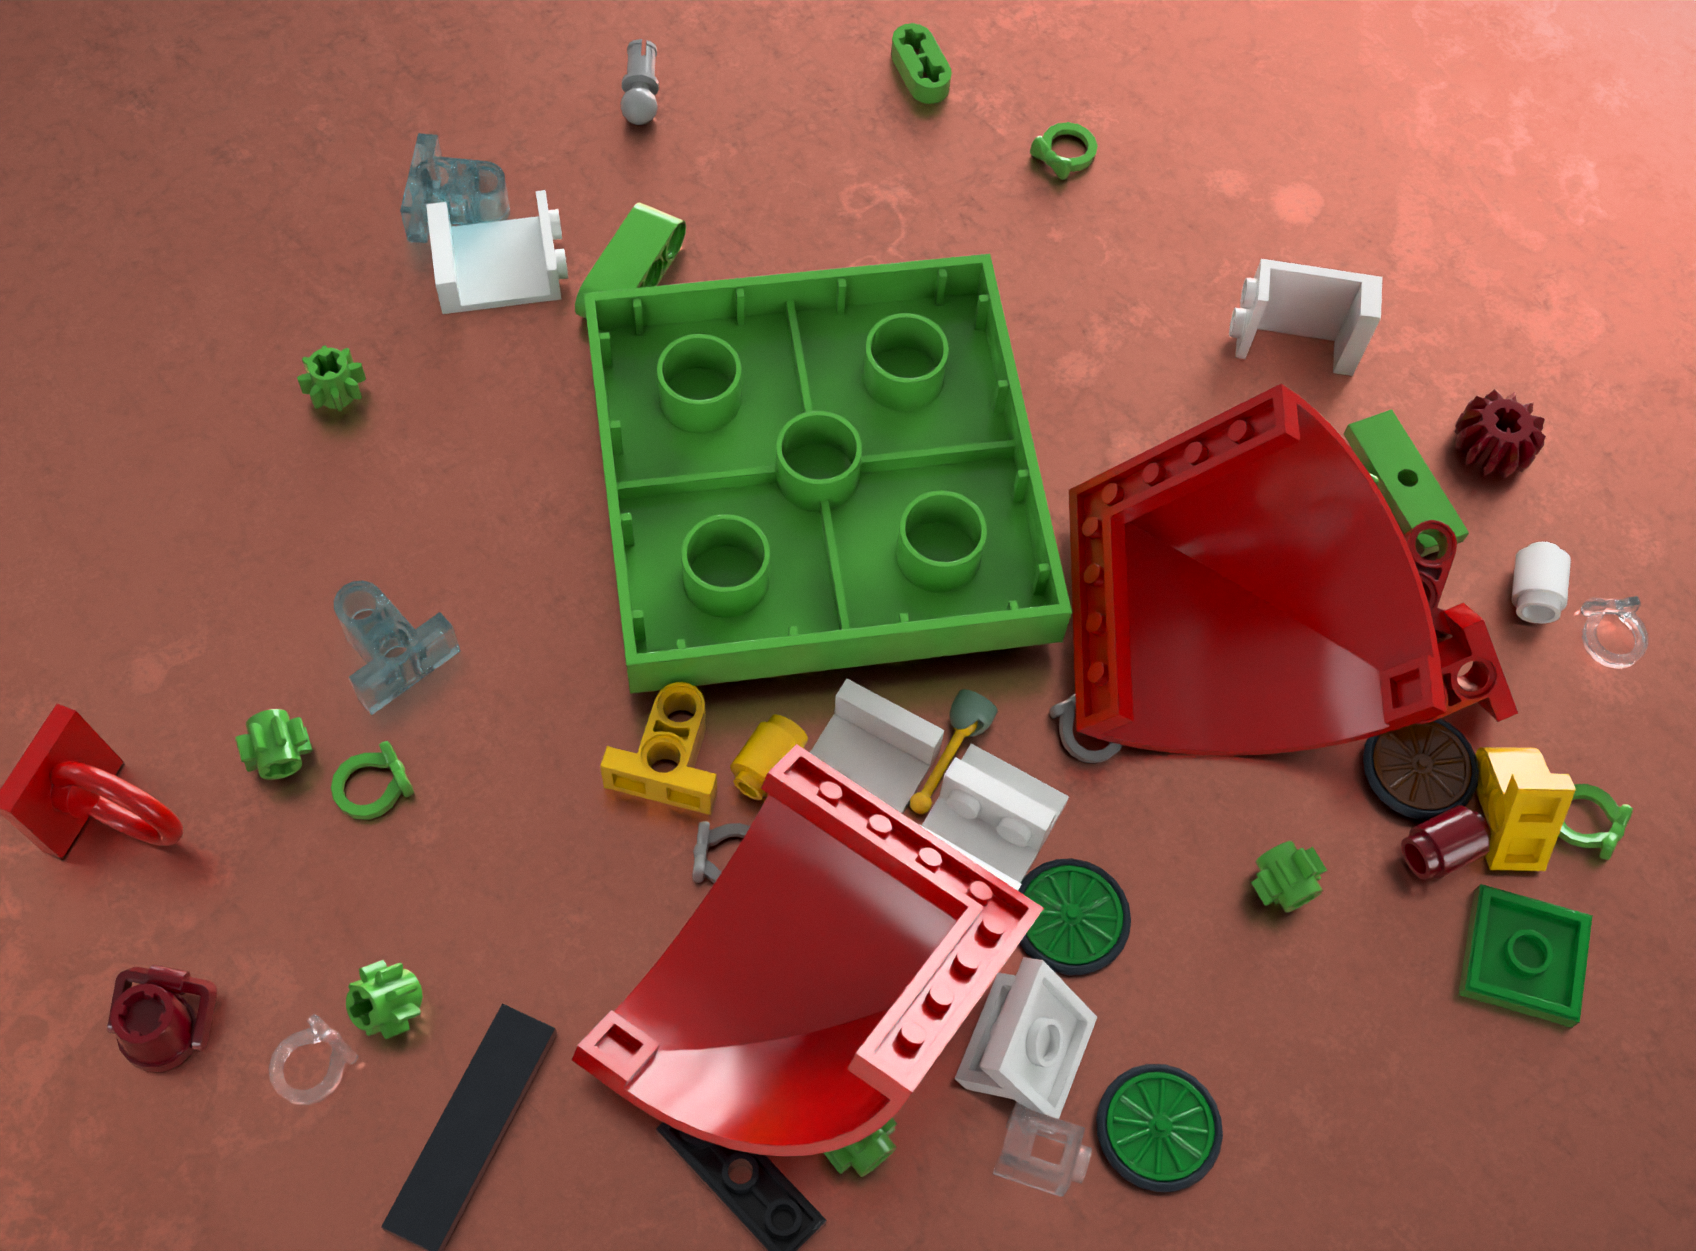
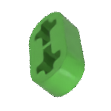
(929, 60)

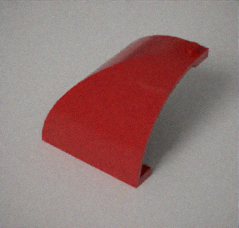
(1247, 593)
(811, 974)

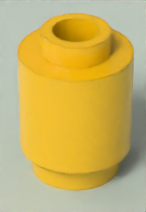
(763, 751)

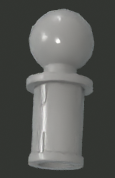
(640, 84)

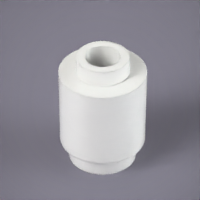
(1541, 582)

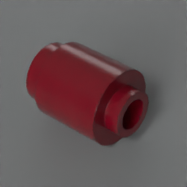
(1446, 843)

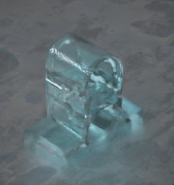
(471, 189)
(382, 631)

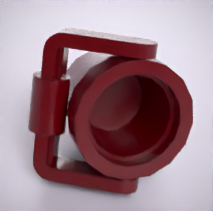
(156, 1025)

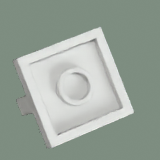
(995, 811)
(1028, 1039)

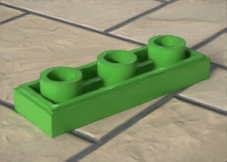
(1403, 477)

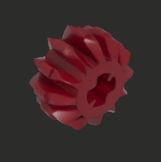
(1499, 433)

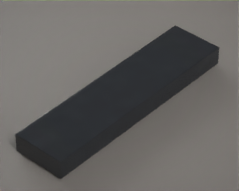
(469, 1130)

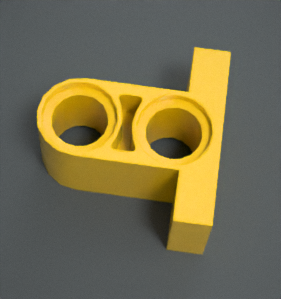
(666, 740)
(1521, 806)

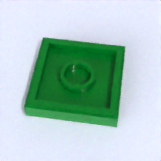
(1526, 955)

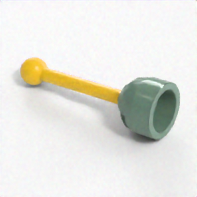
(970, 717)

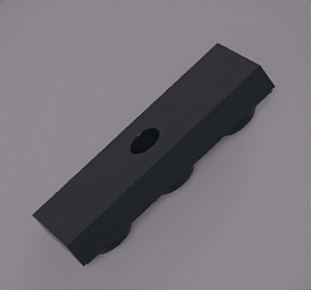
(765, 1205)

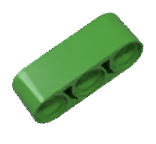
(635, 254)

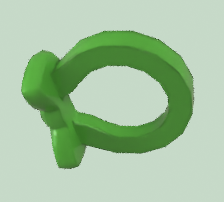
(1063, 166)
(398, 785)
(1617, 815)

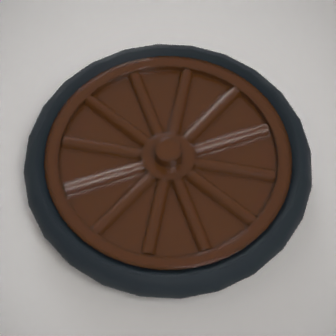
(1422, 769)

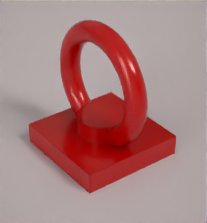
(72, 776)

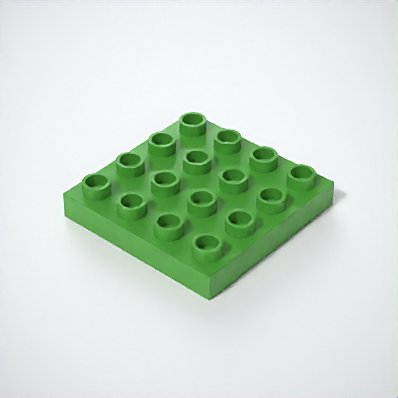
(819, 473)

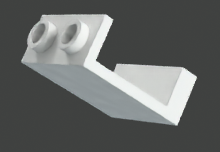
(496, 260)
(1310, 304)
(878, 745)

